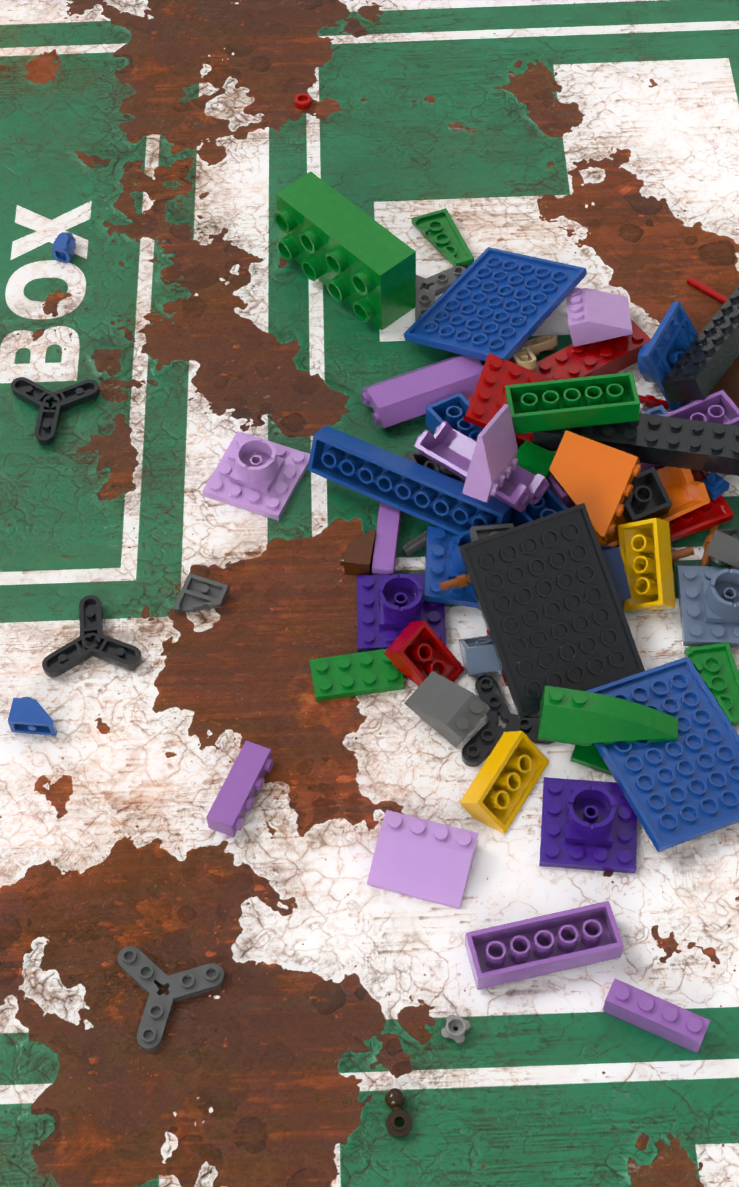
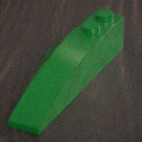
(591, 718)

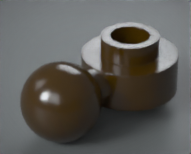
(395, 1100)

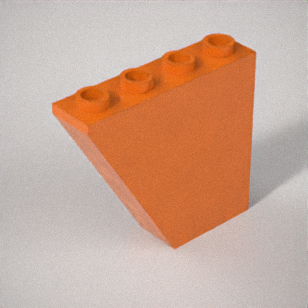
(596, 477)

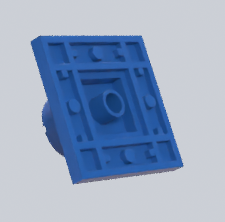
(666, 347)
(444, 563)

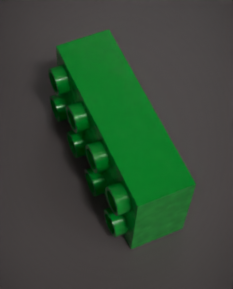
(346, 251)

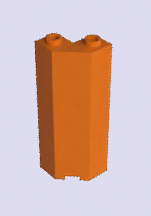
(683, 493)

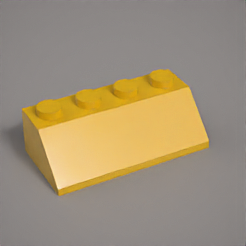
(647, 564)
(505, 781)

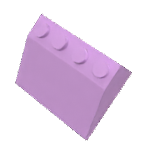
(597, 316)
(492, 457)
(423, 859)

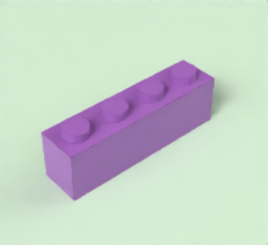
(240, 788)
(656, 1015)

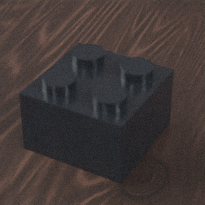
(647, 498)

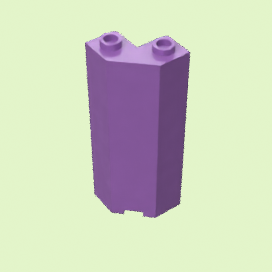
(410, 393)
(454, 453)

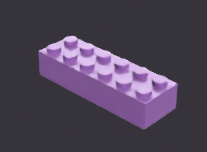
(543, 945)

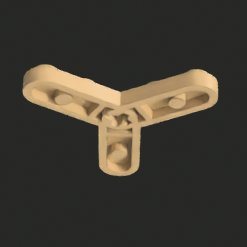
(526, 354)

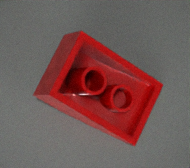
(420, 652)

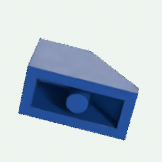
(30, 718)

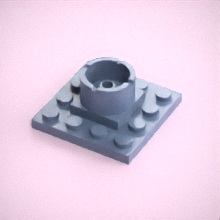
(708, 605)

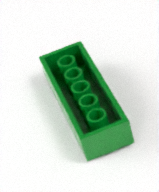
(573, 402)

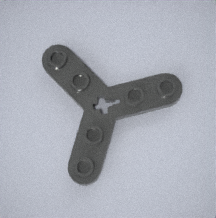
(436, 284)
(159, 1007)

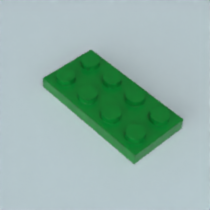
(354, 675)

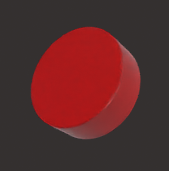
(303, 101)

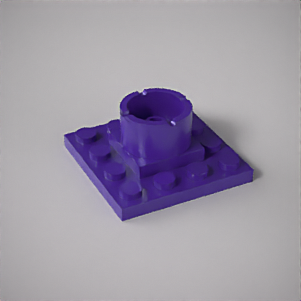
(389, 604)
(581, 828)

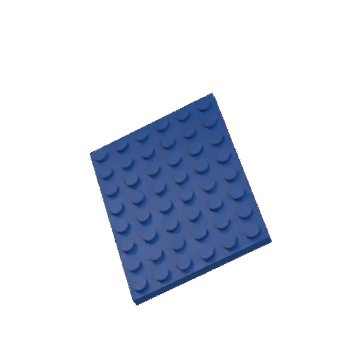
(495, 304)
(680, 784)

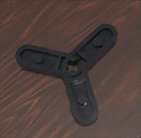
(40, 397)
(78, 650)
(485, 740)

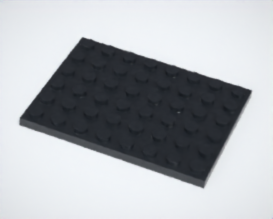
(551, 607)

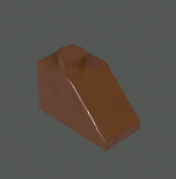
(359, 555)

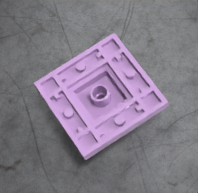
(257, 475)

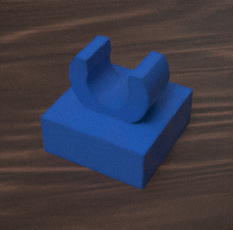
(715, 485)

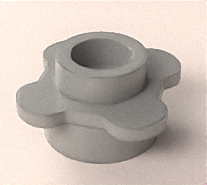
(455, 1021)

